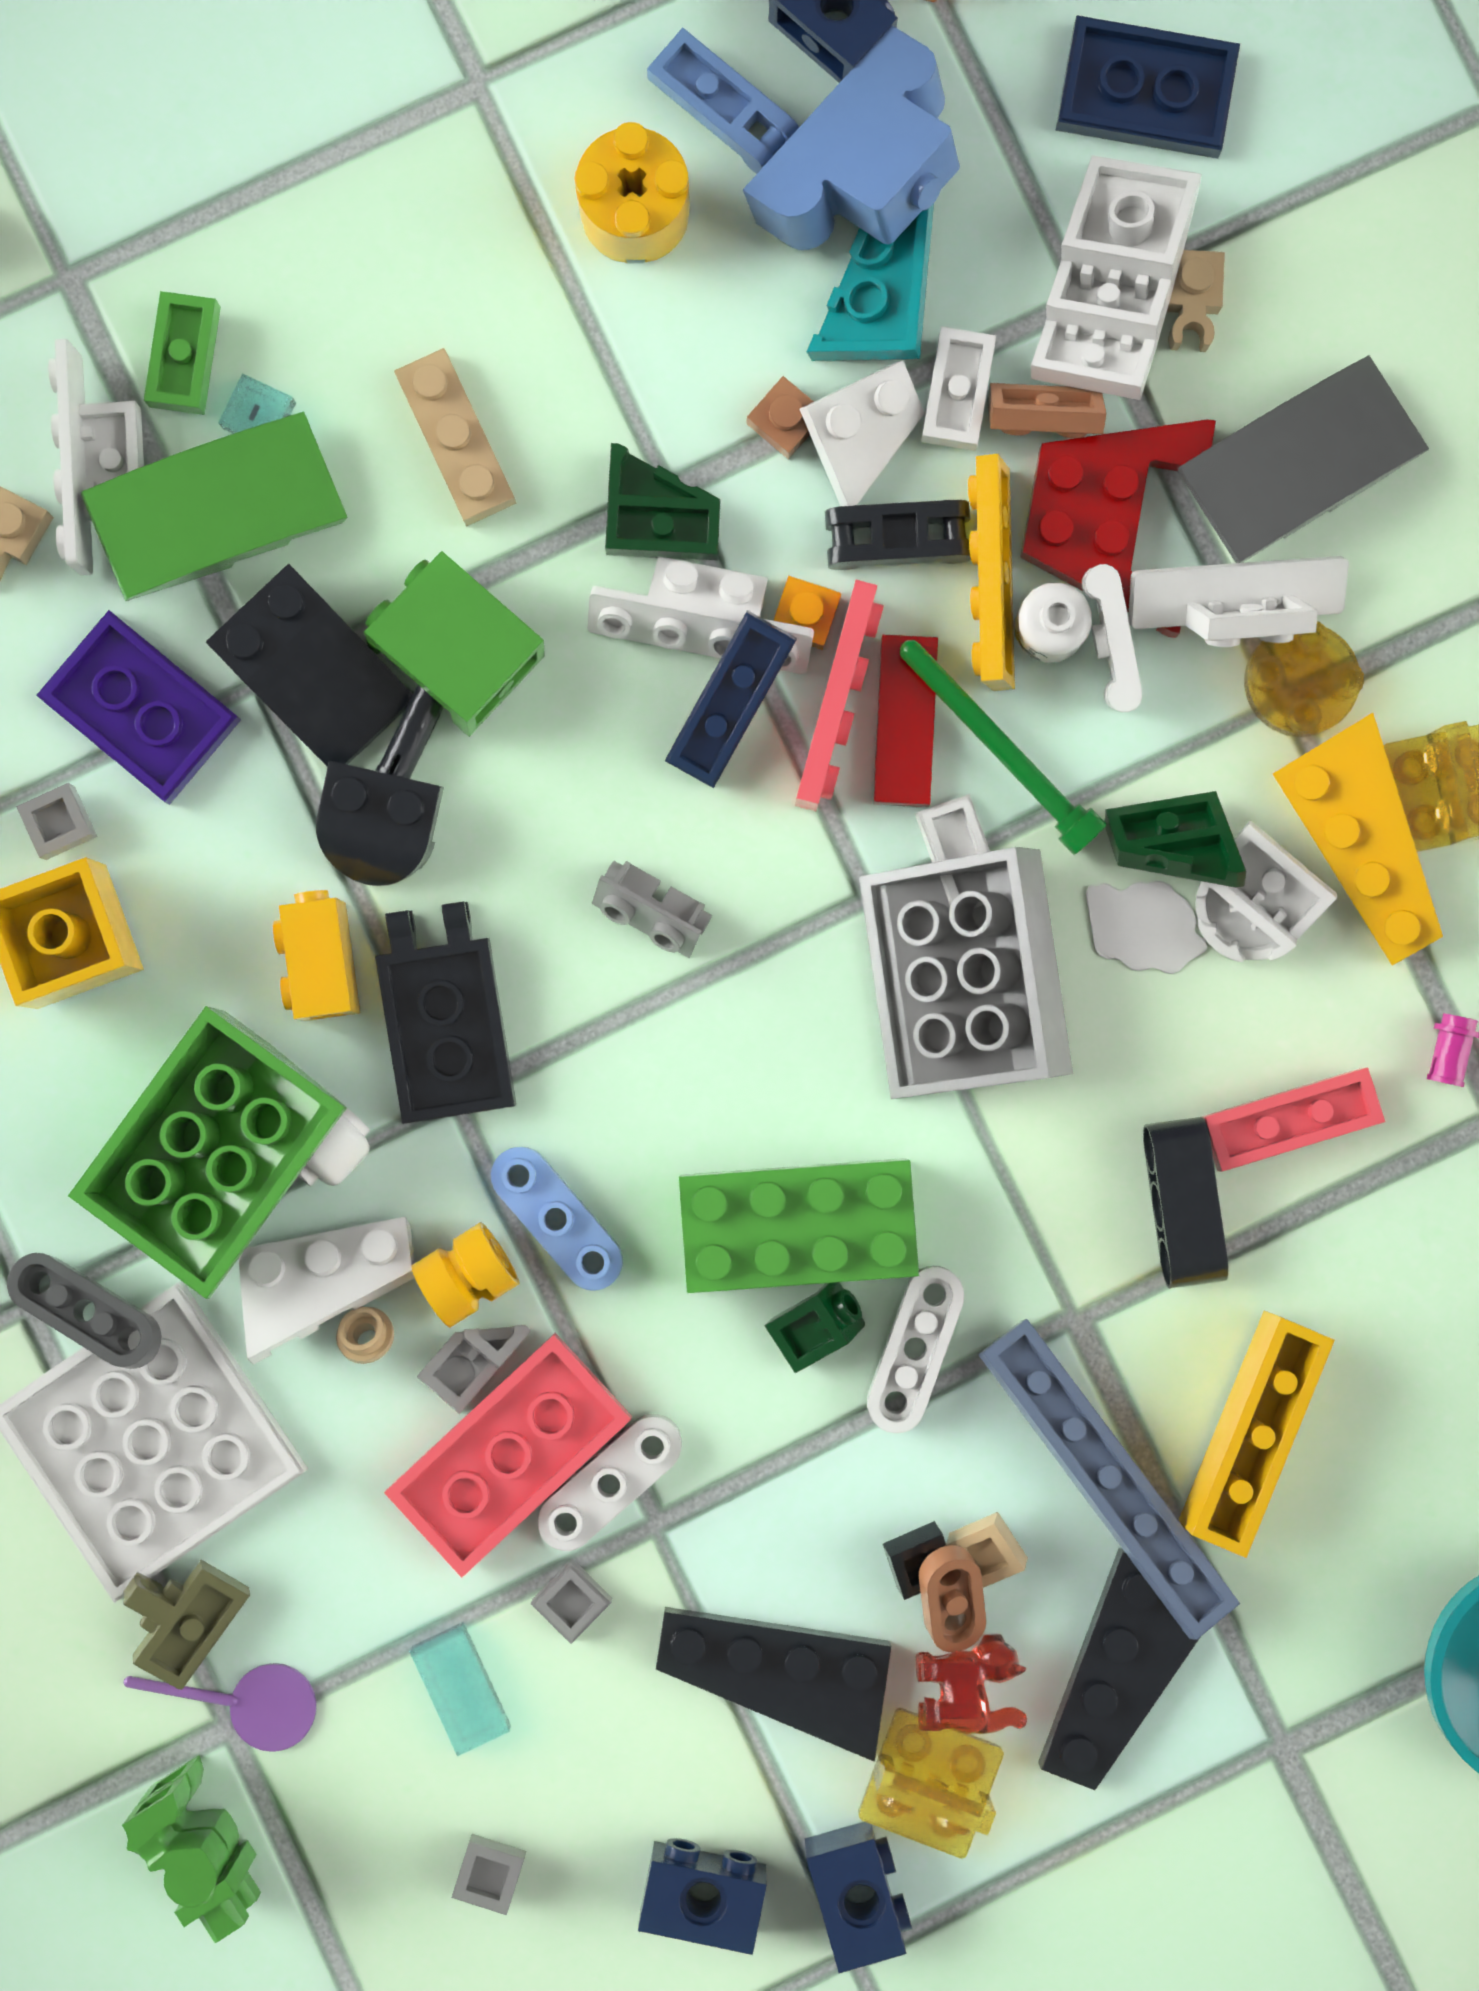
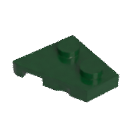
(657, 513)
(1177, 839)

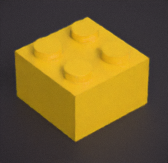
(63, 934)

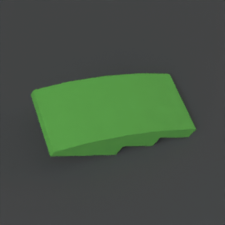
(213, 506)

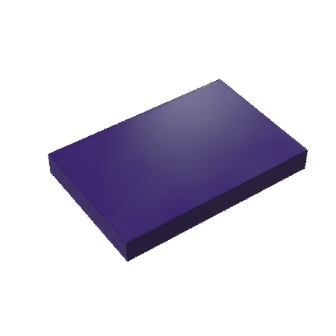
(138, 707)

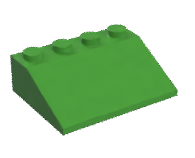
(208, 1150)

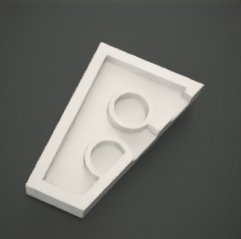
(312, 1278)

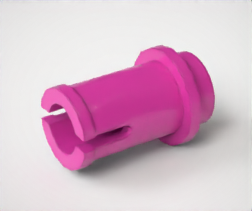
(1452, 1049)

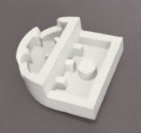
(1270, 910)

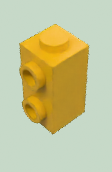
(317, 956)

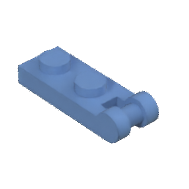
(720, 99)

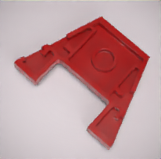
(1092, 498)

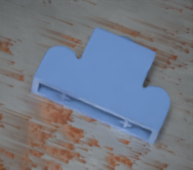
(863, 152)

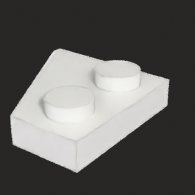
(863, 428)

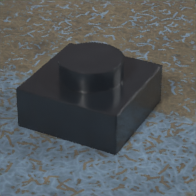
(907, 1554)

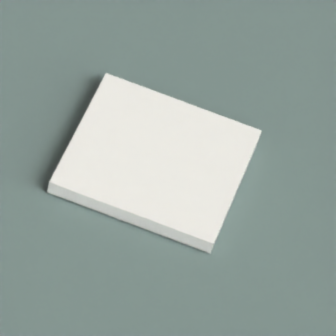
(151, 1453)

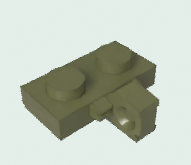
(182, 1619)

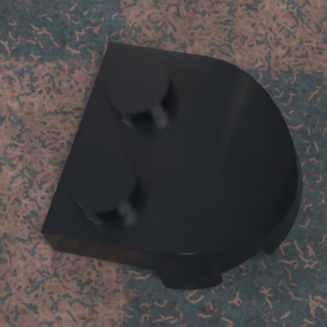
(376, 823)

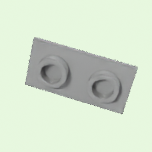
(627, 898)

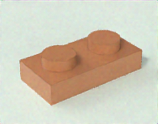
(1044, 408)

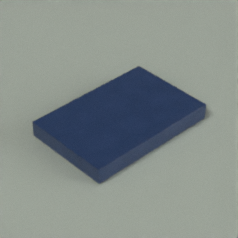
(1147, 87)

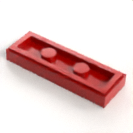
(903, 728)

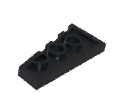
(792, 1674)
(1117, 1677)

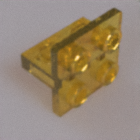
(1439, 784)
(932, 1785)

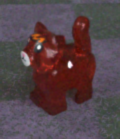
(963, 1696)

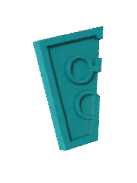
(879, 299)

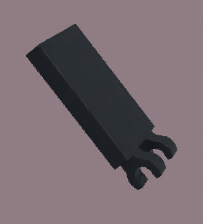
(444, 1020)

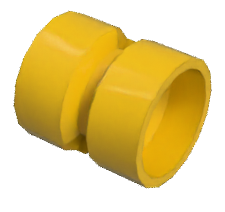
(460, 1277)

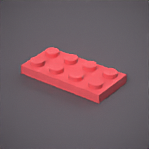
(508, 1455)

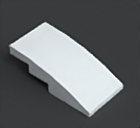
(1115, 276)

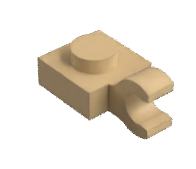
(20, 528)

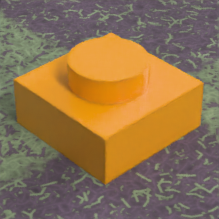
(809, 607)

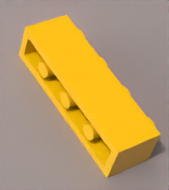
(1255, 1433)

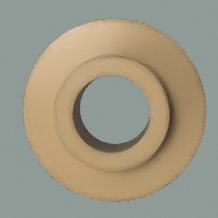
(356, 1323)

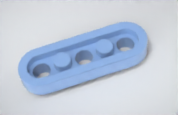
(548, 1191)

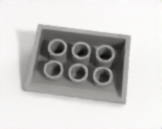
(962, 987)

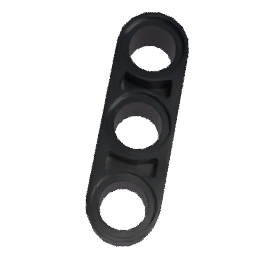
(1185, 1202)

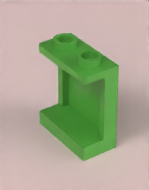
(454, 640)

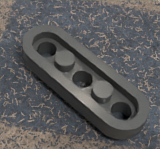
(64, 1305)

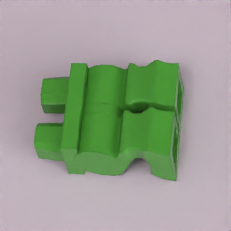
(197, 1850)

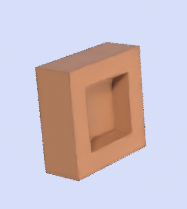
(779, 417)

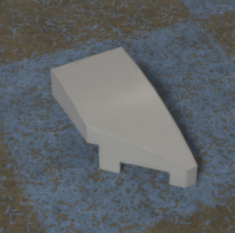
(469, 1362)

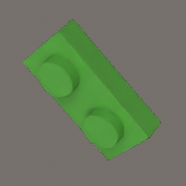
(182, 353)

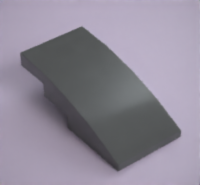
(1302, 459)

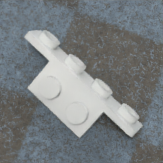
(94, 447)
(1240, 598)
(690, 611)

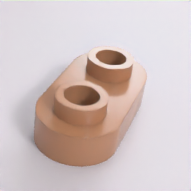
(952, 1598)

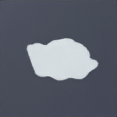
(1144, 926)

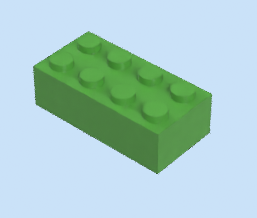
(798, 1225)

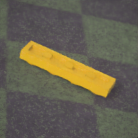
(992, 552)

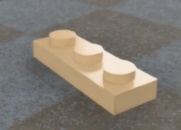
(455, 437)

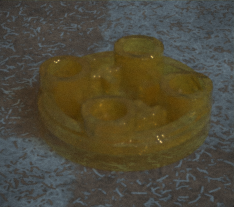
(1303, 682)

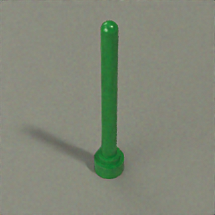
(1074, 823)

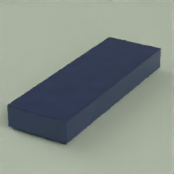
(730, 699)

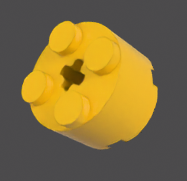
(607, 191)

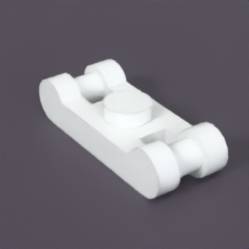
(1114, 638)

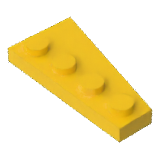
(1360, 826)

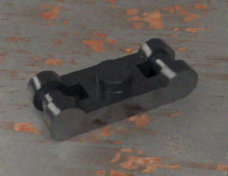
(898, 533)

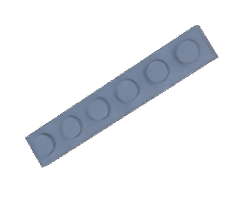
(1109, 1480)

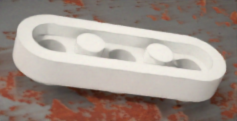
(915, 1375)
(620, 1458)

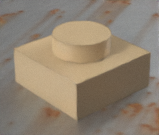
(991, 1547)

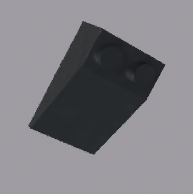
(311, 668)

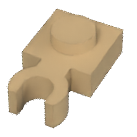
(1195, 294)

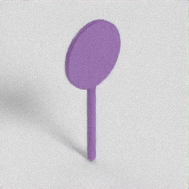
(268, 1707)

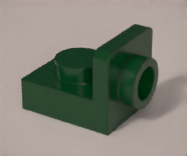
(816, 1326)

